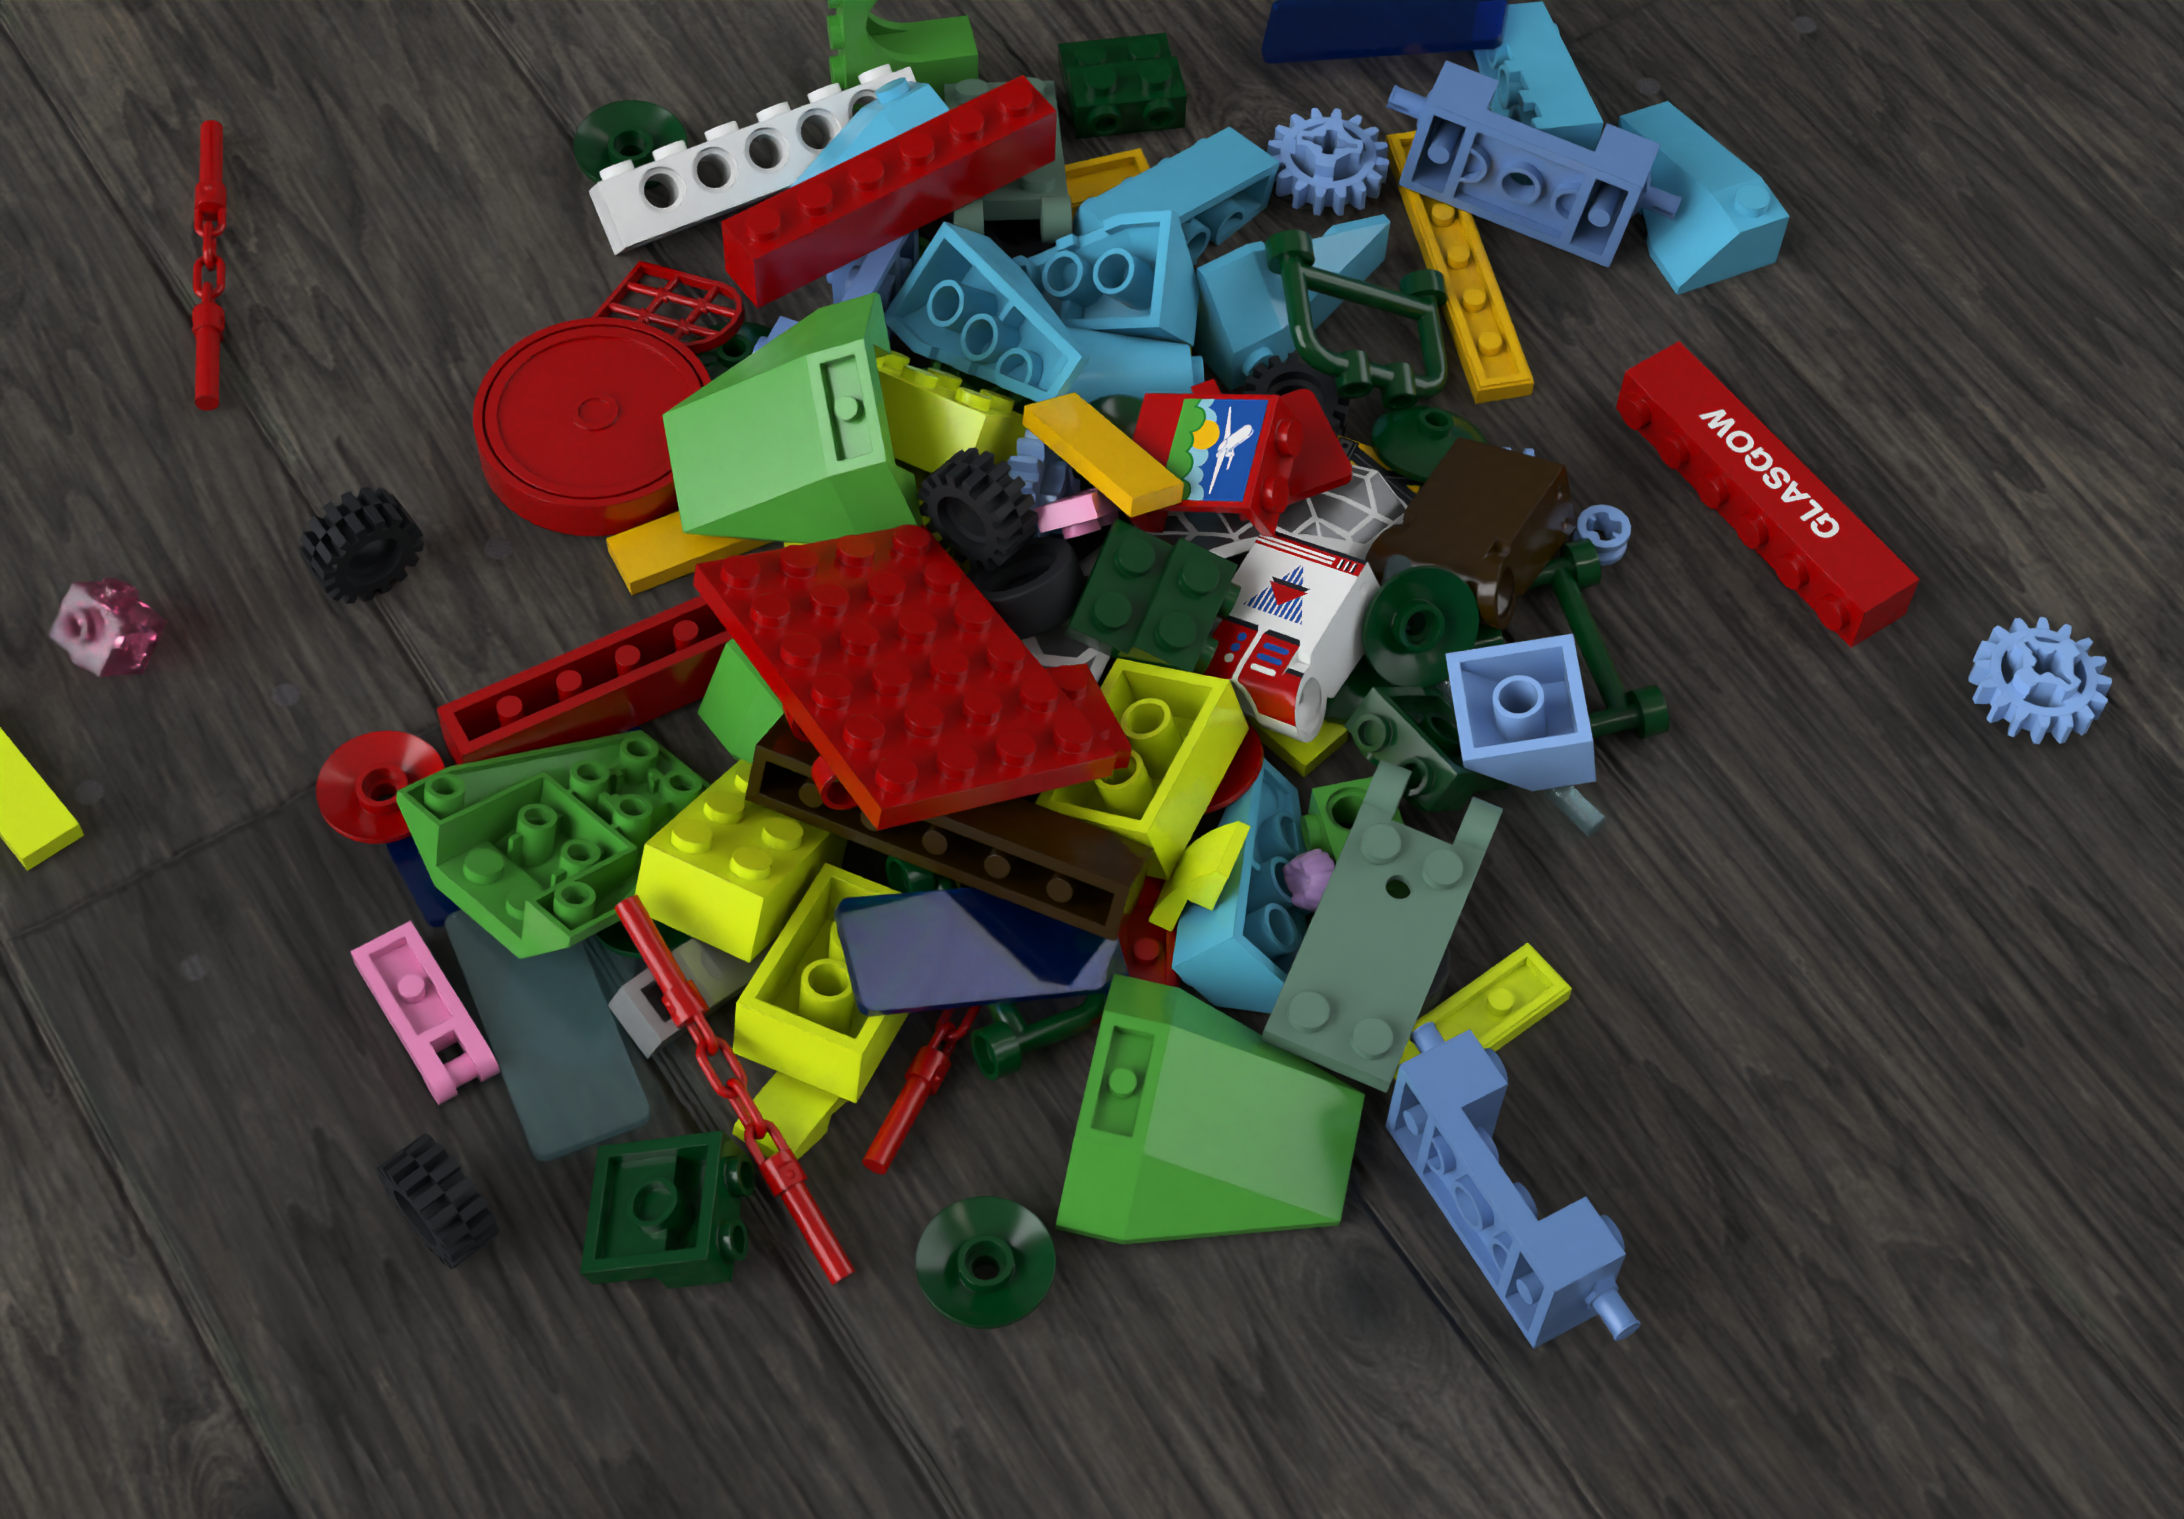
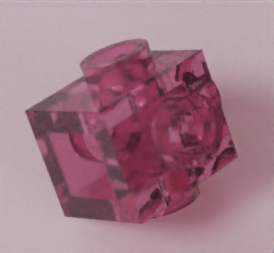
(107, 627)

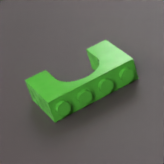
(934, 49)

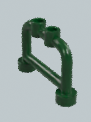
(1420, 296)
(1638, 708)
(1002, 1043)

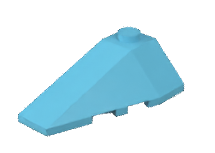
(896, 110)
(1726, 209)
(1122, 278)
(1244, 304)
(984, 317)
(1254, 932)

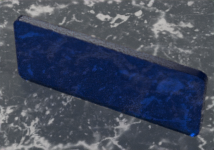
(1380, 28)
(965, 952)

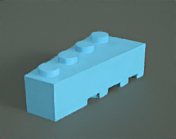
(1539, 80)
(1210, 186)

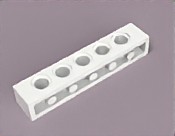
(634, 222)

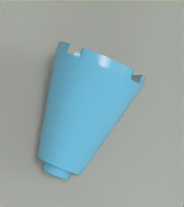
(1134, 366)

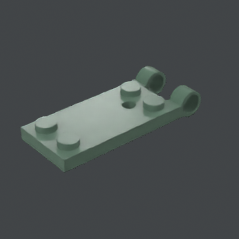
(1031, 197)
(1372, 954)

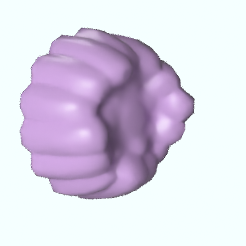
(1308, 877)

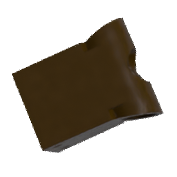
(1488, 520)

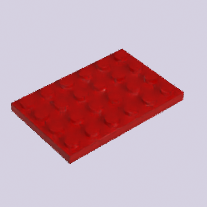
(902, 674)

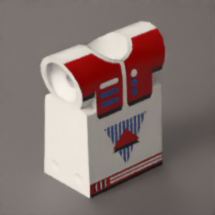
(1292, 632)

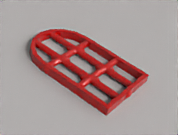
(684, 326)

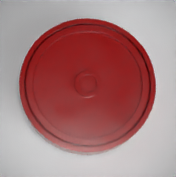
(578, 426)

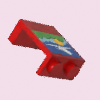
(1225, 450)

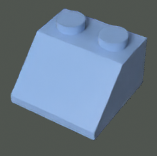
(1523, 713)

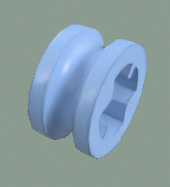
(1615, 527)

